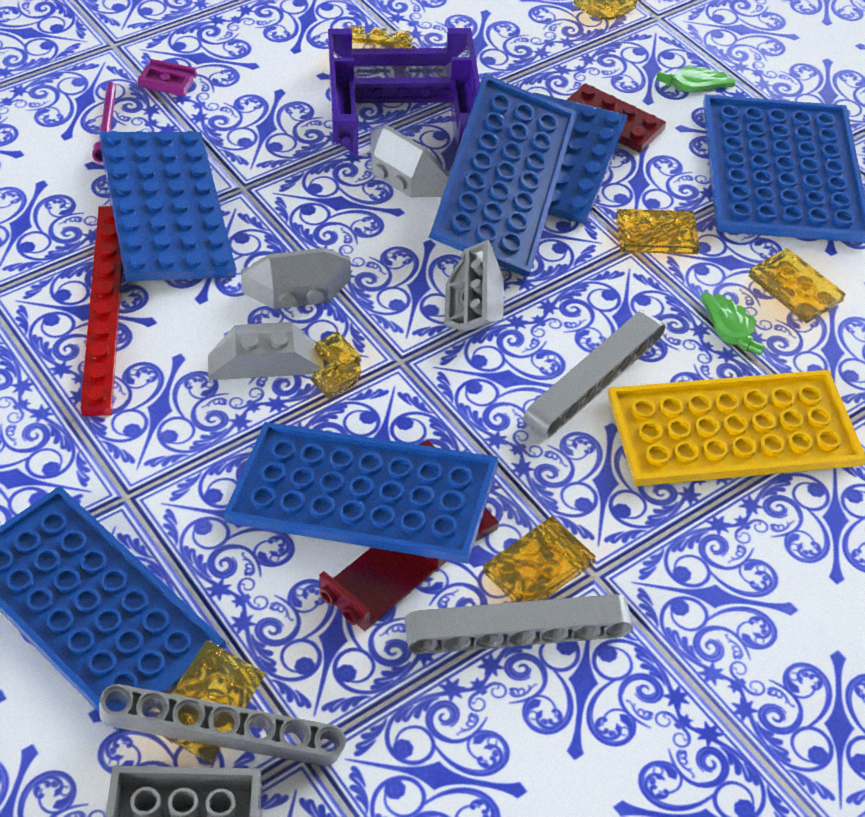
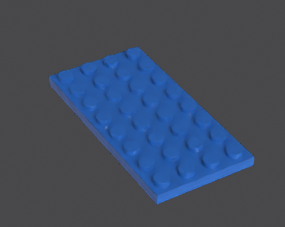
(504, 174)
(165, 206)
(364, 491)
(93, 603)

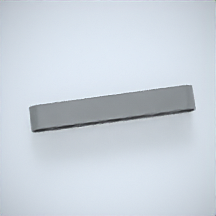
(593, 374)
(518, 624)
(205, 732)

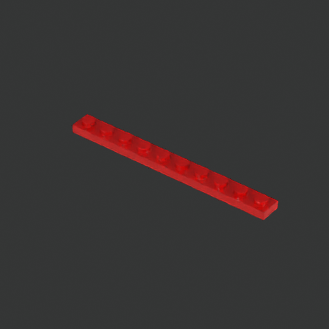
(103, 319)

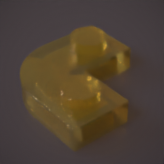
(606, 8)
(342, 368)

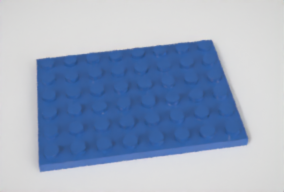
(784, 169)

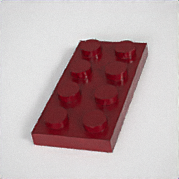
(640, 125)

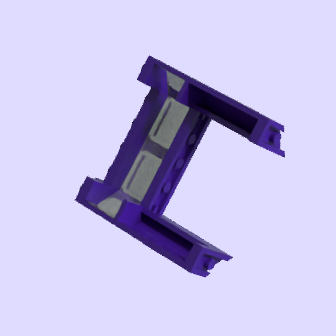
(400, 77)

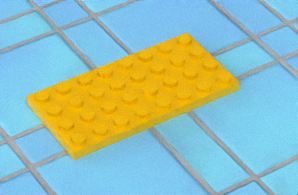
(734, 427)

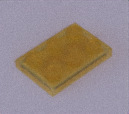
(379, 36)
(657, 231)
(796, 285)
(539, 563)
(216, 678)

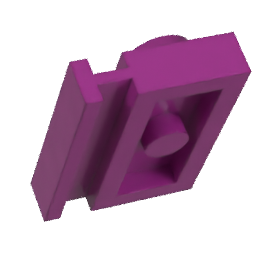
(167, 77)

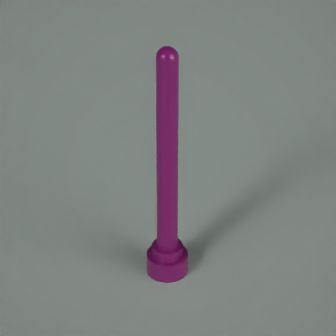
(106, 119)

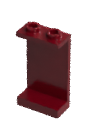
(375, 584)

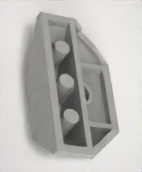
(405, 164)
(296, 278)
(474, 290)
(263, 352)

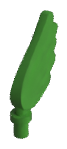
(696, 79)
(732, 322)

